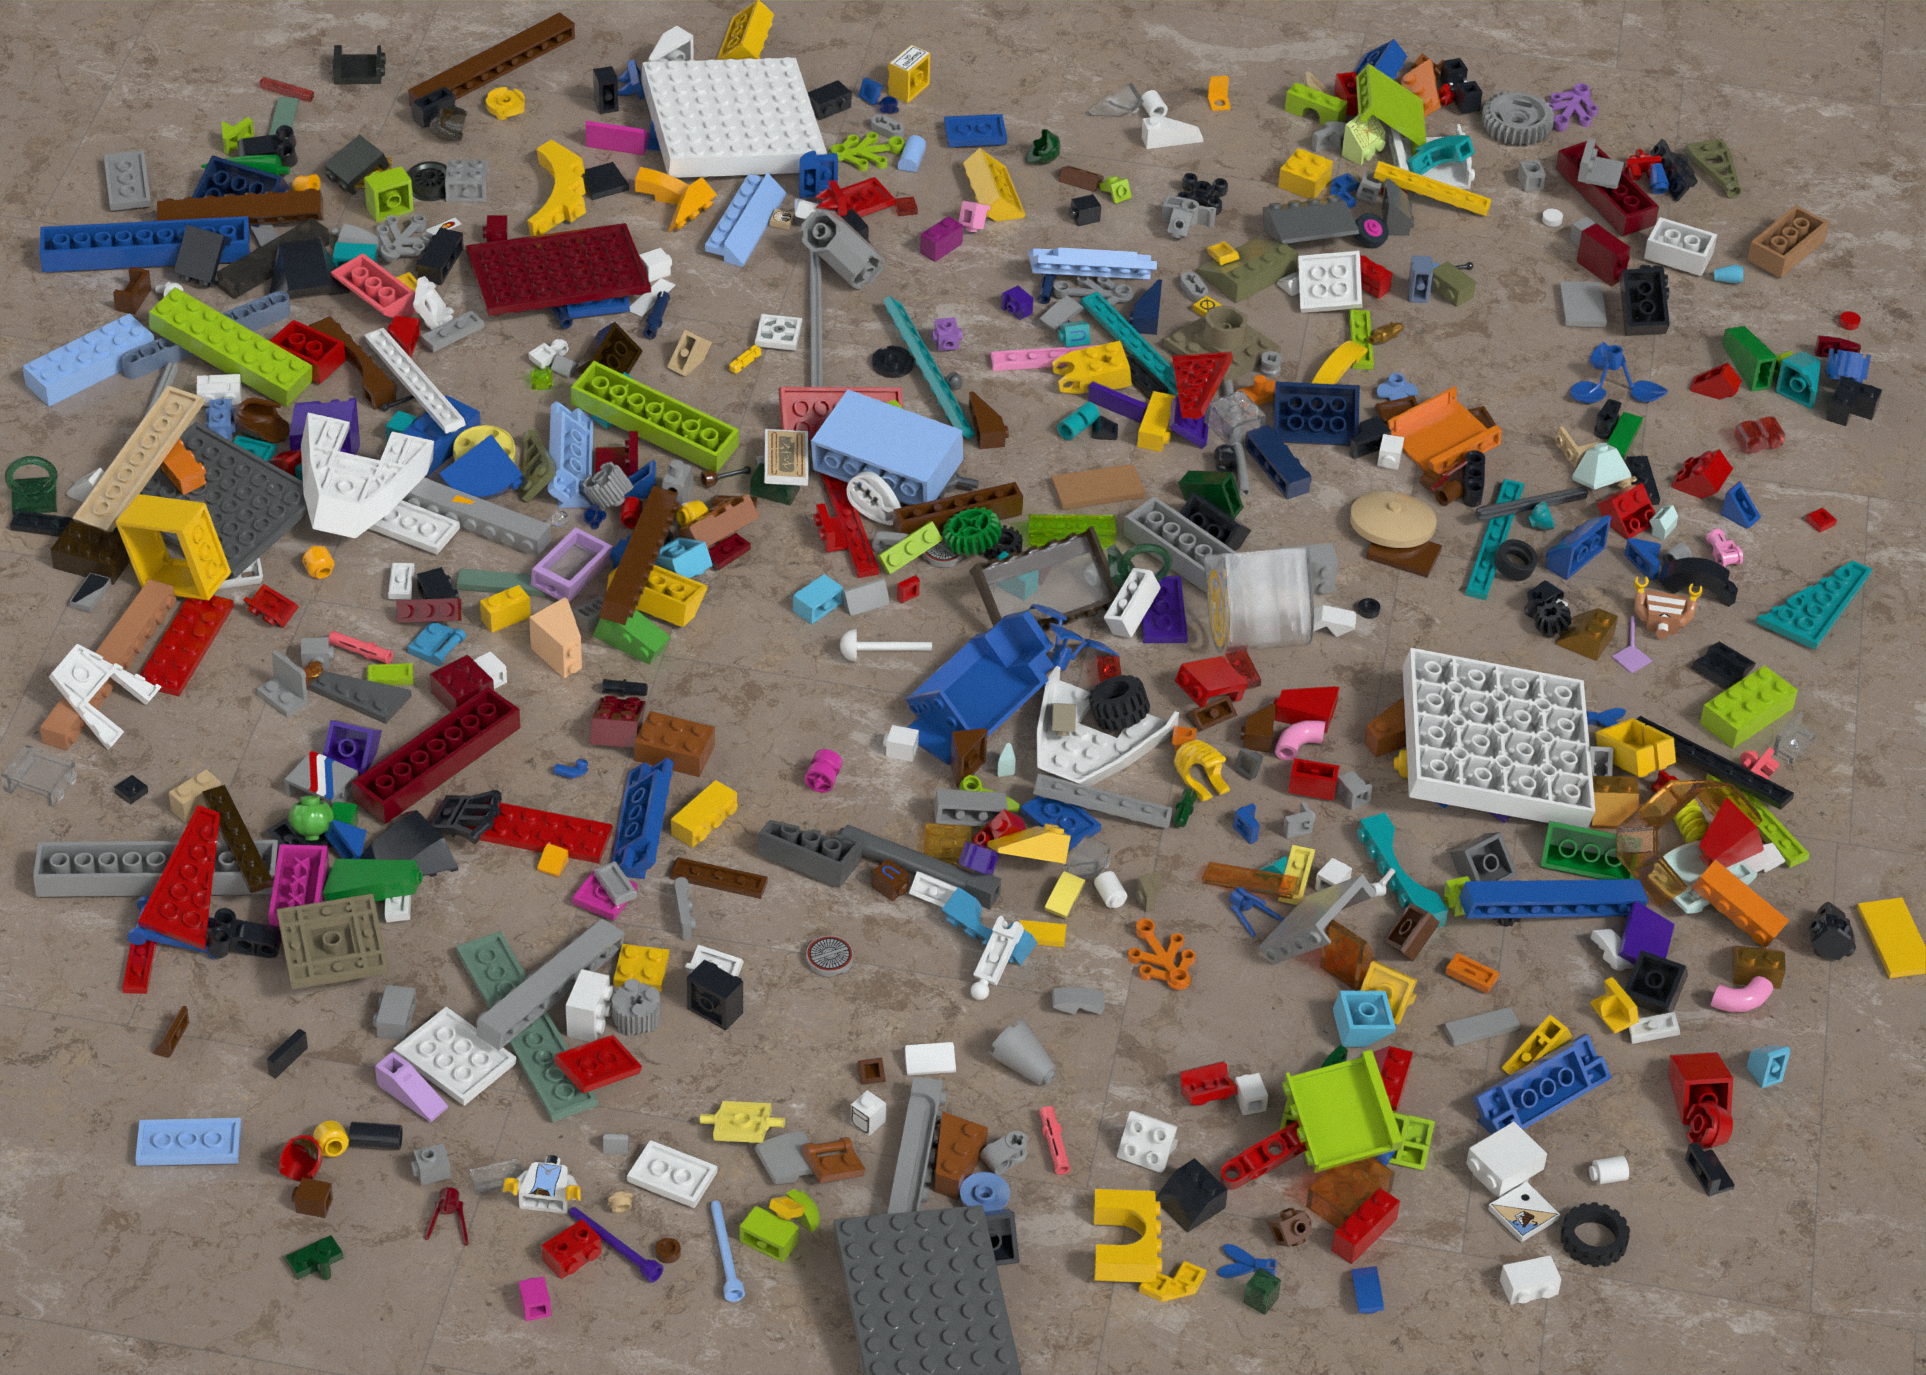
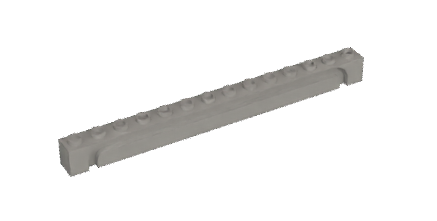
(917, 1148)

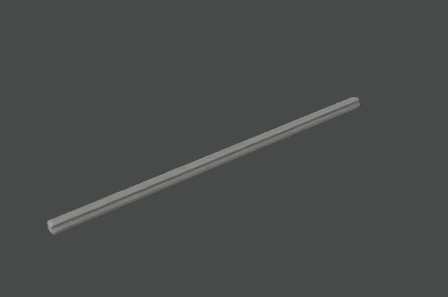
(816, 319)

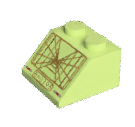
(1363, 139)

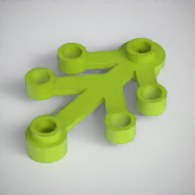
(895, 146)

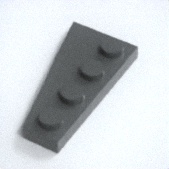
(361, 695)

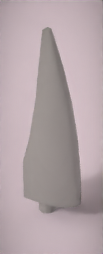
(354, 234)

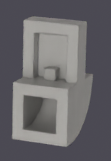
(1329, 137)

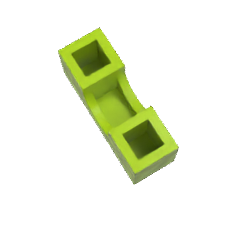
(1302, 98)

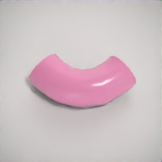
(1297, 735)
(1744, 998)

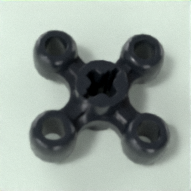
(1203, 191)

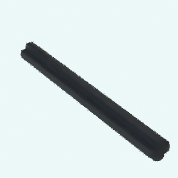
(1529, 503)

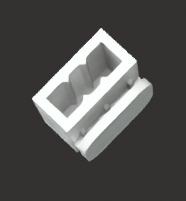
(1506, 1159)

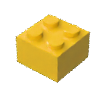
(1305, 174)

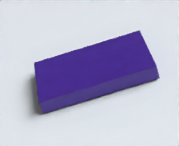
(1645, 932)

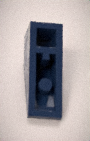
(1147, 310)

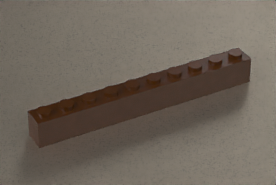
(500, 58)
(640, 556)

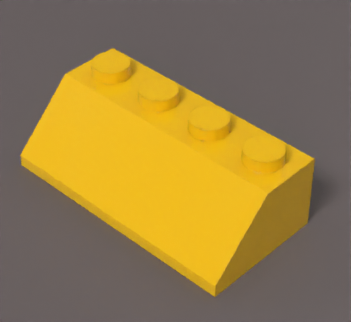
(747, 33)
(993, 186)
(670, 596)

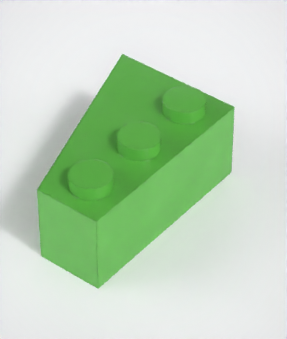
(637, 638)

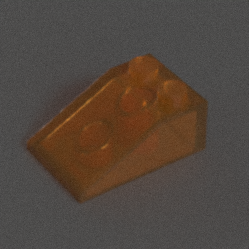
(1346, 956)

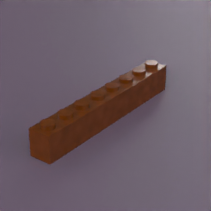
(260, 208)

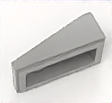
(591, 620)

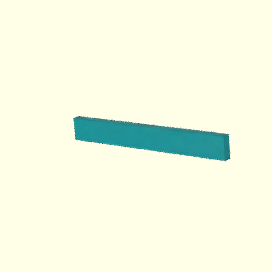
(1130, 339)
(1495, 535)

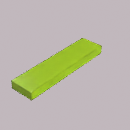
(1359, 332)

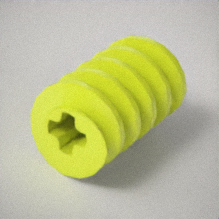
(1691, 822)

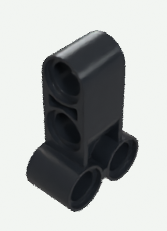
(272, 145)
(242, 936)

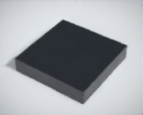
(604, 181)

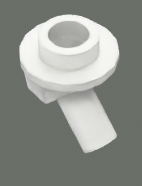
(166, 288)

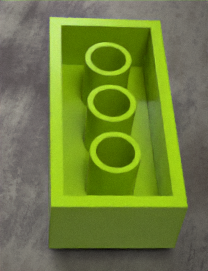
(1748, 706)

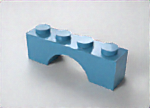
(966, 910)

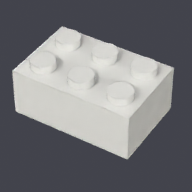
(1680, 246)

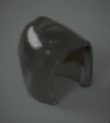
(448, 123)

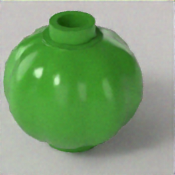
(310, 817)

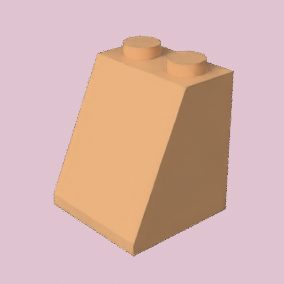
(557, 638)

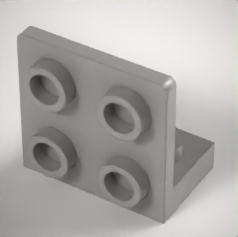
(1597, 169)
(466, 181)
(287, 689)

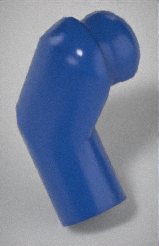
(572, 772)

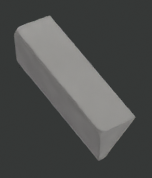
(866, 597)

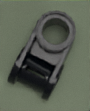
(1542, 593)

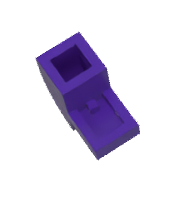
(978, 858)

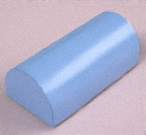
(912, 154)

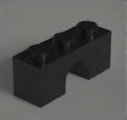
(1467, 94)

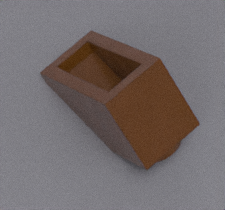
(1259, 730)

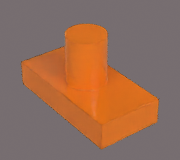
(1261, 391)

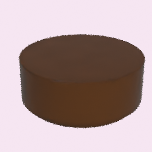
(667, 1250)

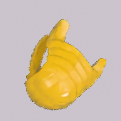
(1210, 758)

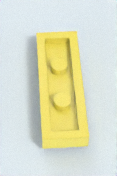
(1299, 865)

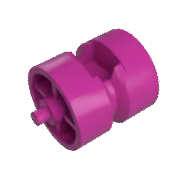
(823, 770)

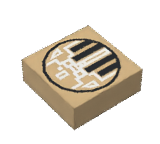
(782, 219)

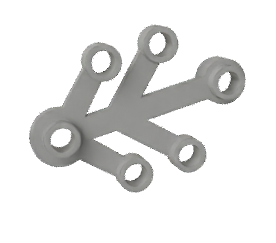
(392, 251)
(1120, 293)

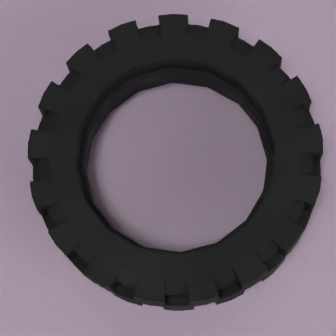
(1590, 1254)

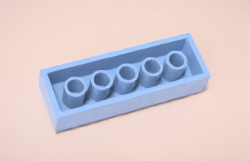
(84, 360)

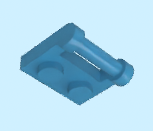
(431, 639)

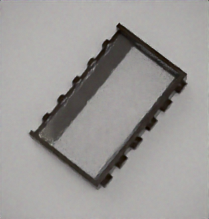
(1059, 575)

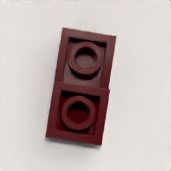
(1824, 343)

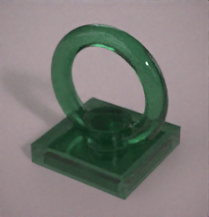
(33, 494)
(1121, 566)

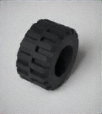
(1119, 702)

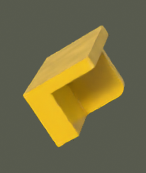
(1615, 1007)

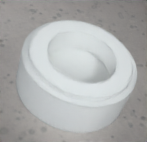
(1552, 217)

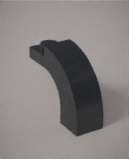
(1700, 572)

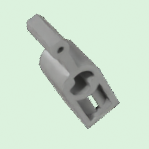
(1202, 215)

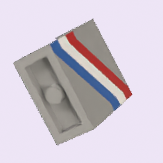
(321, 778)

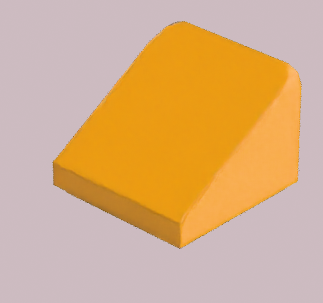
(553, 860)

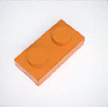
(1472, 973)

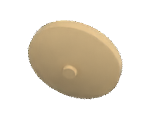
(1393, 519)

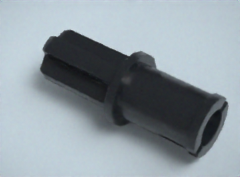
(624, 687)

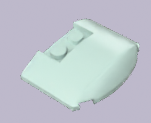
(1689, 867)

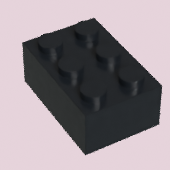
(1644, 301)

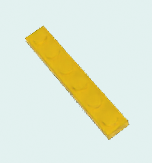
(1433, 188)

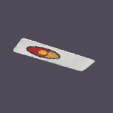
(447, 225)

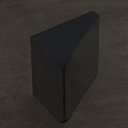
(1104, 429)

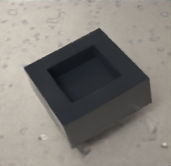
(131, 789)

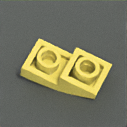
(1064, 895)

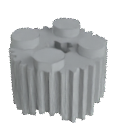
(607, 486)
(635, 1008)

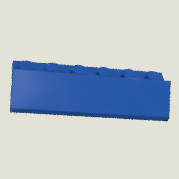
(642, 818)
(1542, 1086)

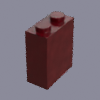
(1603, 254)

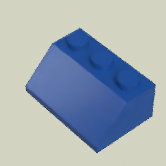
(1386, 58)
(1578, 547)

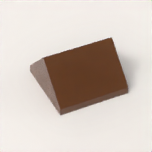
(967, 752)
(1412, 931)

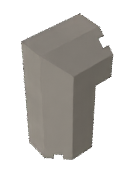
(842, 248)

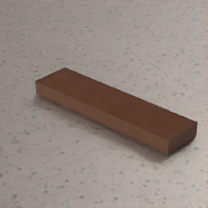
(719, 877)

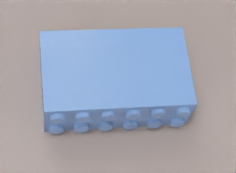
(900, 446)

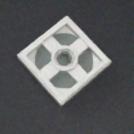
(778, 332)

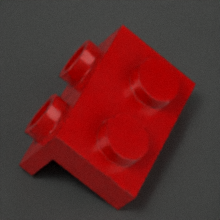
(829, 529)
(272, 605)
(1207, 1084)

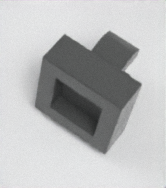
(1248, 763)

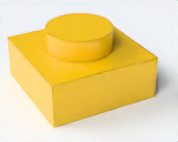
(786, 1207)

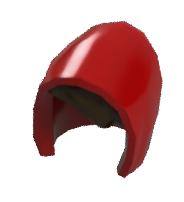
(300, 1158)

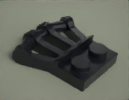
(456, 811)

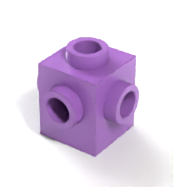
(946, 334)

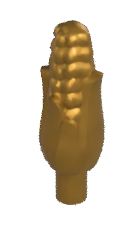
(1386, 332)

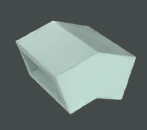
(1664, 522)

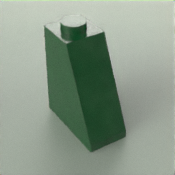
(1214, 486)

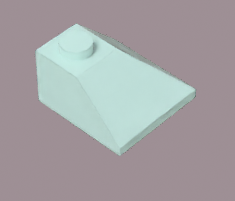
(1601, 467)

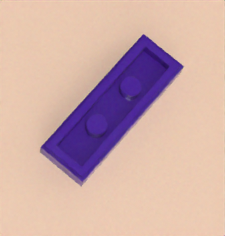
(1116, 402)

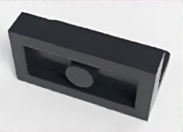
(1708, 1170)

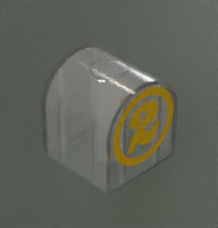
(1260, 599)

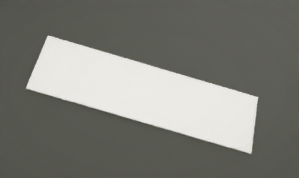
(647, 300)

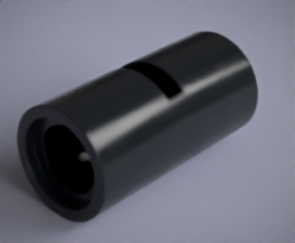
(375, 1135)

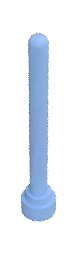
(733, 1287)

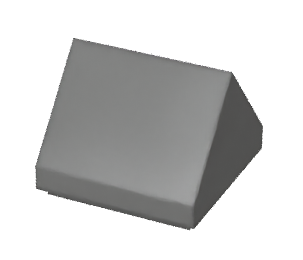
(563, 366)
(616, 1144)

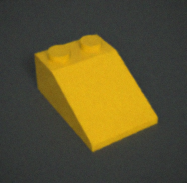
(1038, 842)

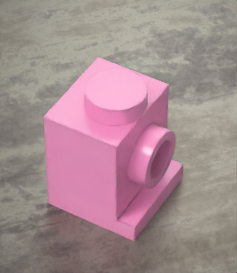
(973, 215)

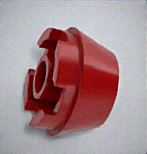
(1709, 1125)

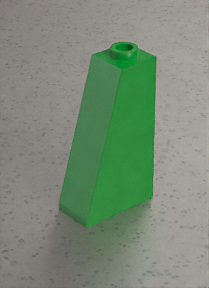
(1750, 357)
(372, 876)

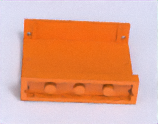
(1442, 432)

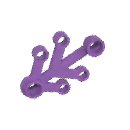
(1579, 93)

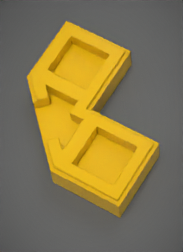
(1184, 1283)

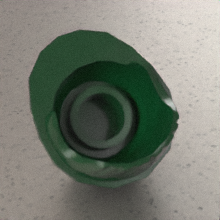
(1045, 148)

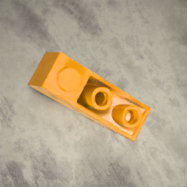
(691, 202)

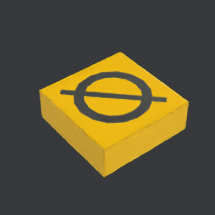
(1204, 305)

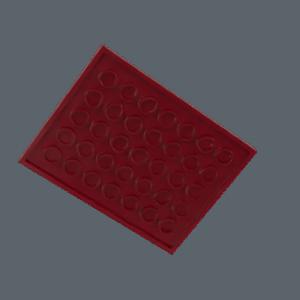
(557, 269)

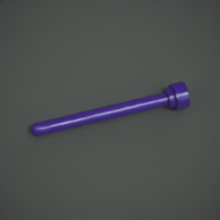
(650, 1269)

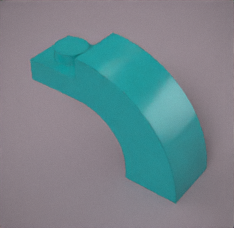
(1439, 151)

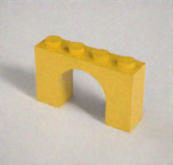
(1134, 1261)

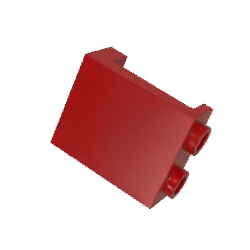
(1210, 678)

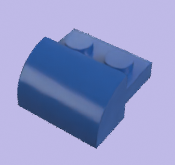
(816, 172)

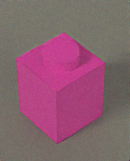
(534, 1298)

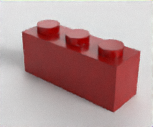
(1365, 1225)

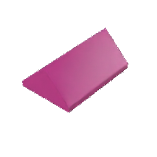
(616, 138)

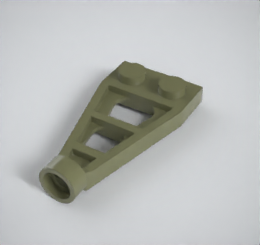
(1711, 149)
(543, 472)

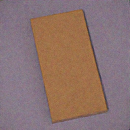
(1098, 486)

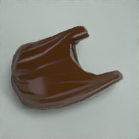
(260, 420)

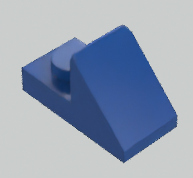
(1644, 556)

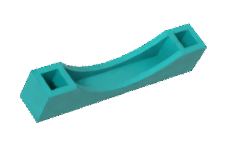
(1378, 837)

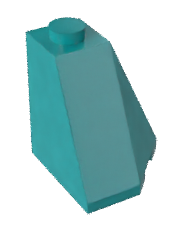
(1799, 378)

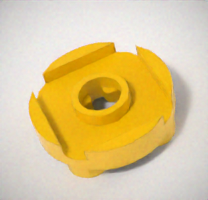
(505, 102)

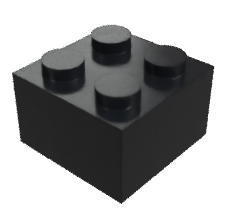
(1656, 983)

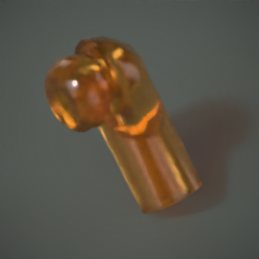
(313, 670)

